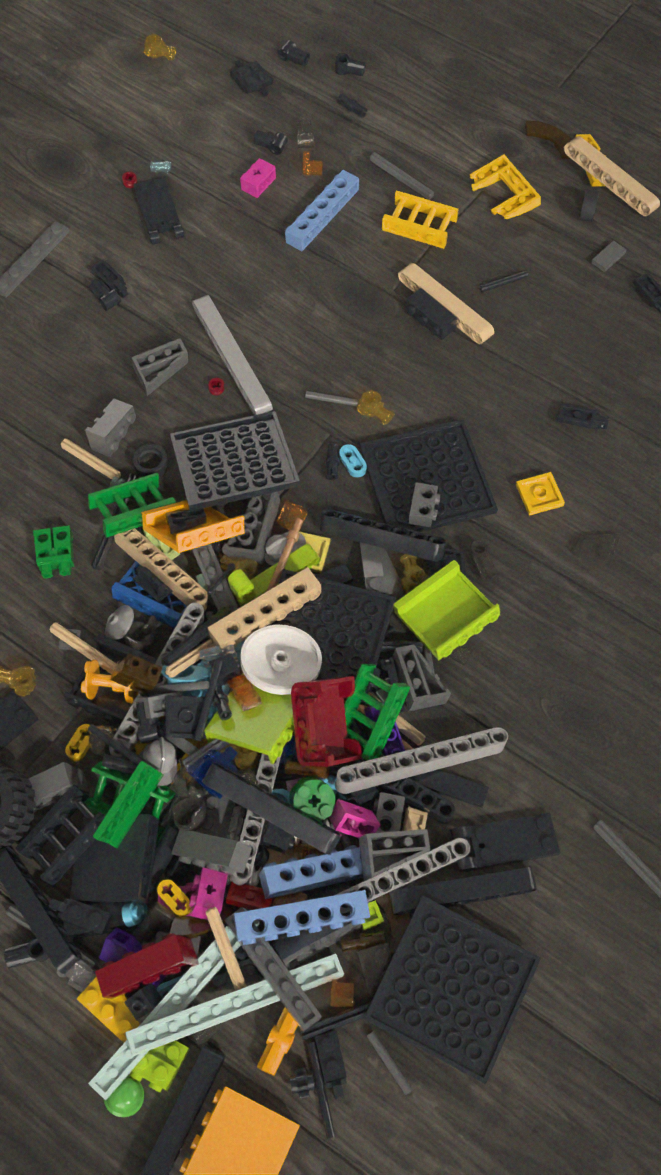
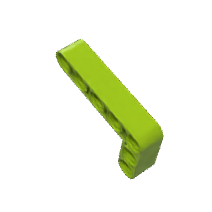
(248, 590)

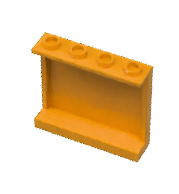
(216, 529)
(240, 1139)

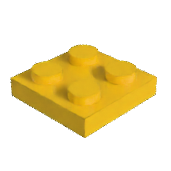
(540, 493)

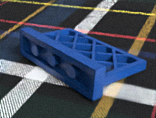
(145, 603)

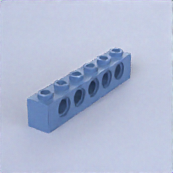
(322, 210)
(275, 886)
(355, 900)

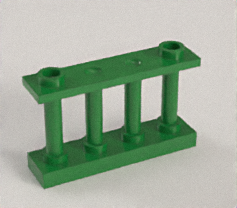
(128, 519)
(388, 711)
(161, 793)

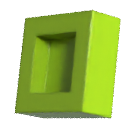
(375, 916)

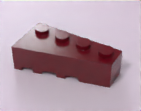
(146, 965)

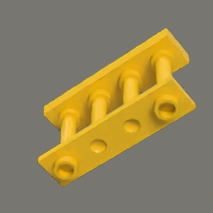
(415, 231)

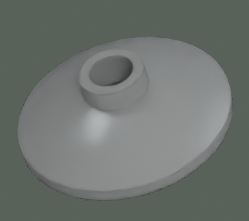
(119, 622)

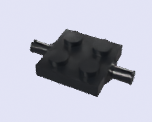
(251, 77)

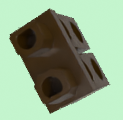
(137, 672)

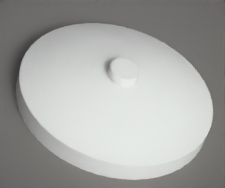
(279, 658)

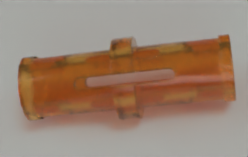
(316, 771)

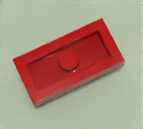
(247, 897)

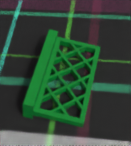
(128, 805)

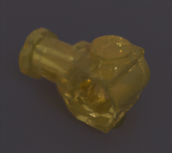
(156, 47)
(372, 406)
(246, 565)
(411, 573)
(15, 677)
(245, 757)

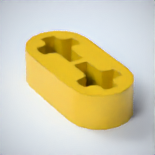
(75, 741)
(178, 894)

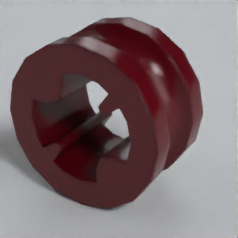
(129, 175)
(216, 381)

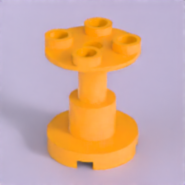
(95, 679)

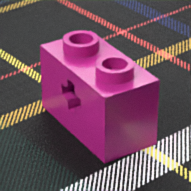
(258, 178)
(353, 819)
(208, 893)

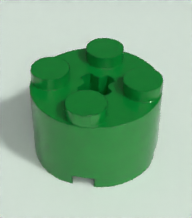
(304, 789)

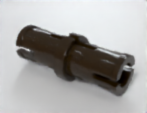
(362, 941)

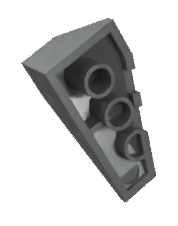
(379, 572)
(302, 947)

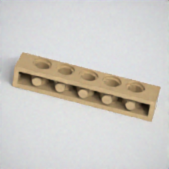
(268, 601)

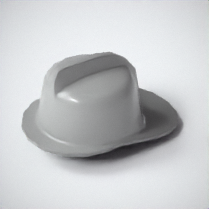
(276, 544)
(163, 757)

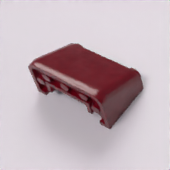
(322, 722)

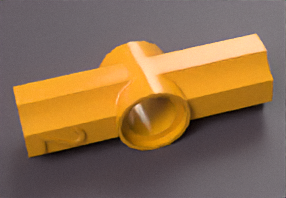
(278, 1043)

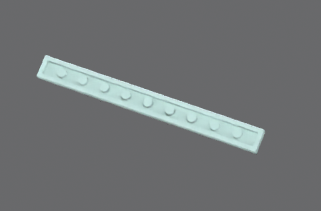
(175, 1001)
(227, 1007)

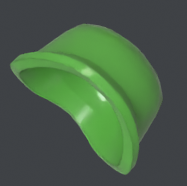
(126, 1098)

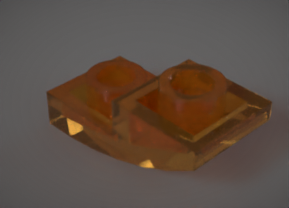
(244, 692)

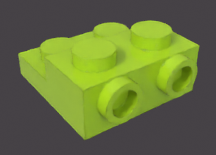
(161, 1065)

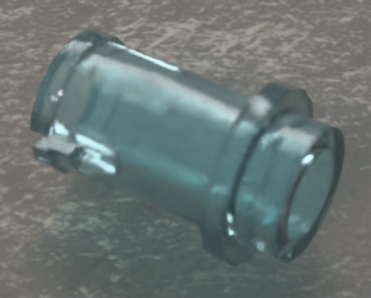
(164, 166)

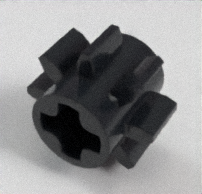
(302, 1083)

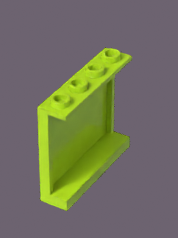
(446, 610)
(259, 728)

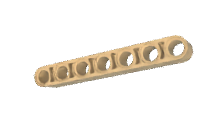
(612, 176)
(467, 319)
(165, 569)

